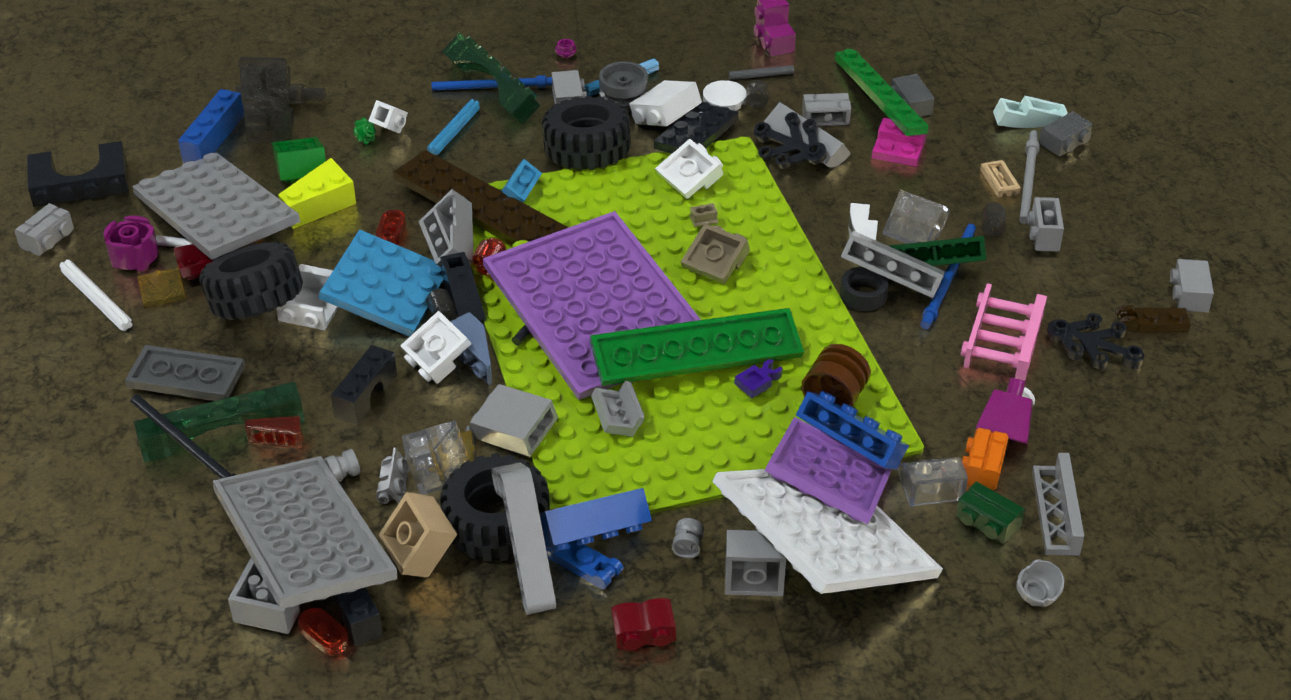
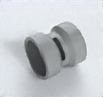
(343, 465)
(688, 538)

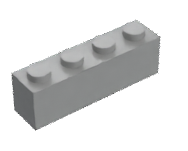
(893, 264)

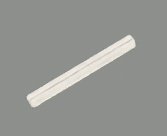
(96, 295)

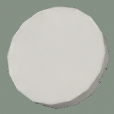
(725, 94)

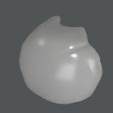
(1040, 583)

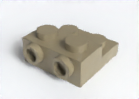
(716, 253)

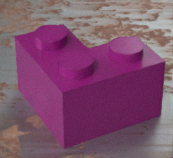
(773, 27)

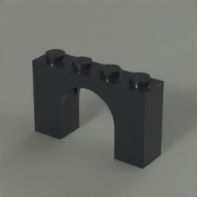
(105, 179)

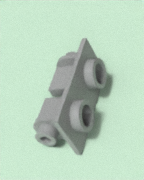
(393, 478)

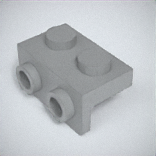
(618, 410)

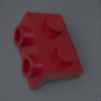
(191, 261)

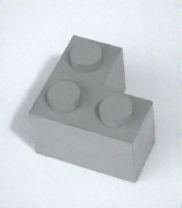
(255, 605)

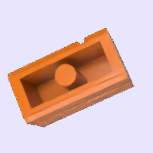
(985, 457)

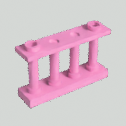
(1025, 344)

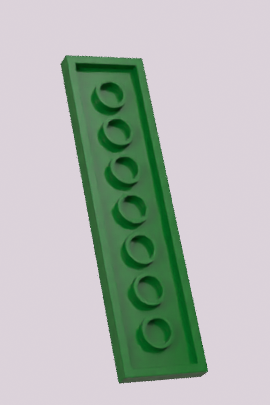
(695, 346)

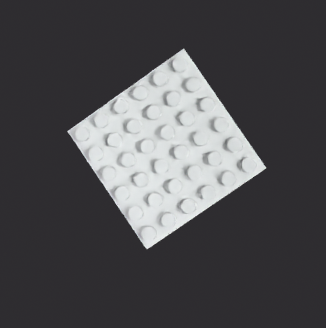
(823, 540)

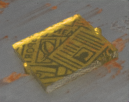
(161, 287)

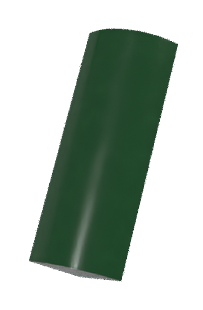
(946, 251)

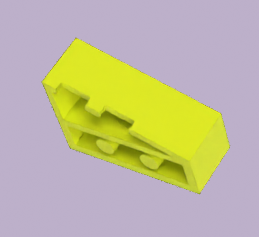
(320, 193)

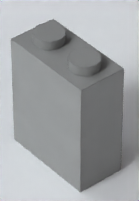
(514, 420)

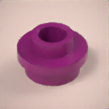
(565, 48)

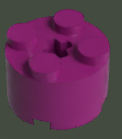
(131, 243)

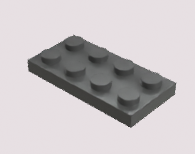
(185, 373)

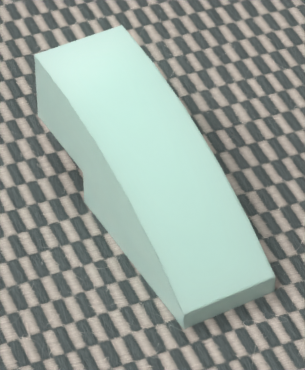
(1028, 113)

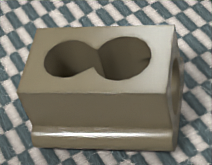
(703, 214)

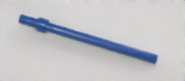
(539, 82)

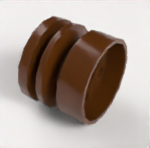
(839, 372)

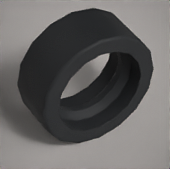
(860, 300)

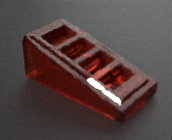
(282, 431)

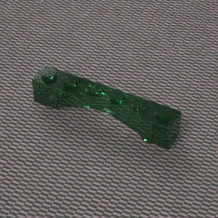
(512, 96)
(196, 420)

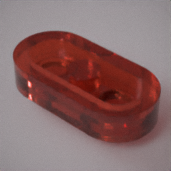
(391, 226)
(325, 633)

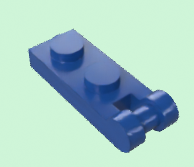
(587, 563)

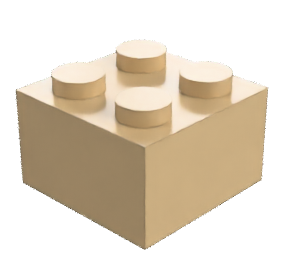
(417, 535)

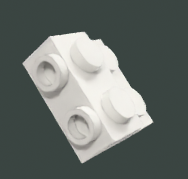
(690, 169)
(435, 348)

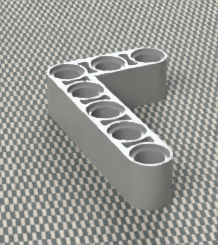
(517, 489)

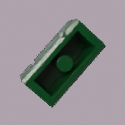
(990, 512)

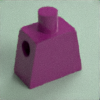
(1009, 412)

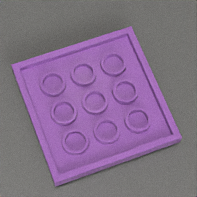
(828, 470)

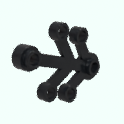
(812, 152)
(1066, 332)

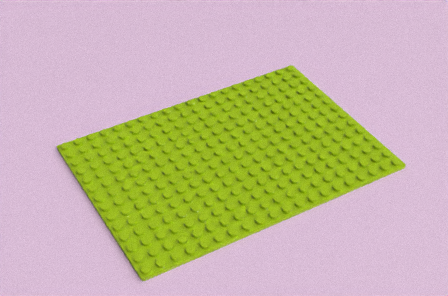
(700, 418)

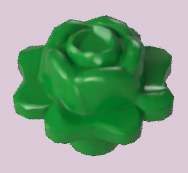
(364, 130)

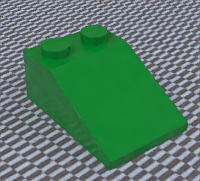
(297, 157)

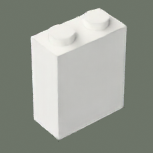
(665, 103)

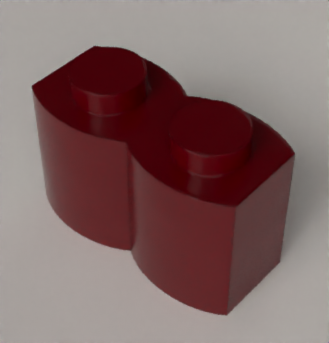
(643, 624)

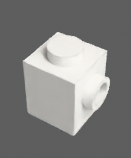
(388, 116)

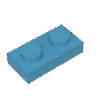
(522, 181)

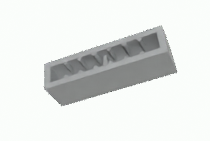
(836, 150)

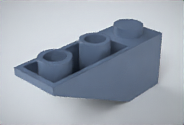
(477, 353)

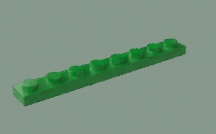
(881, 93)

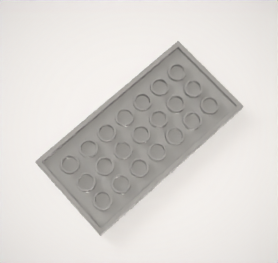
(215, 205)
(303, 532)

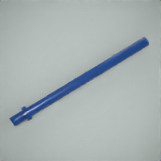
(931, 312)

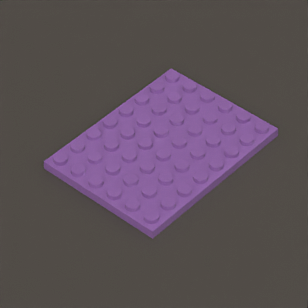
(585, 285)

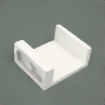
(306, 307)

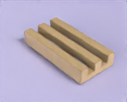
(996, 179)

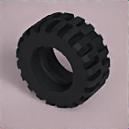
(586, 133)
(251, 280)
(472, 486)

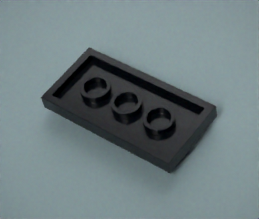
(700, 125)

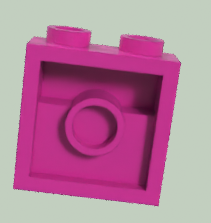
(895, 146)

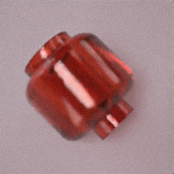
(486, 248)

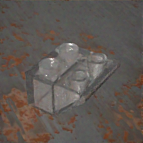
(915, 219)
(434, 455)

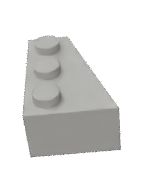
(449, 227)

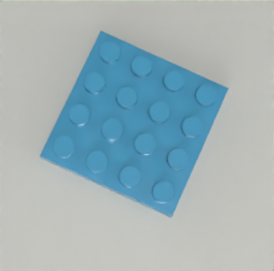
(383, 283)

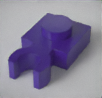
(756, 380)

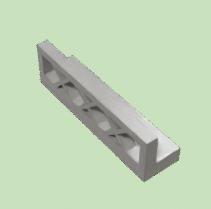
(1068, 503)

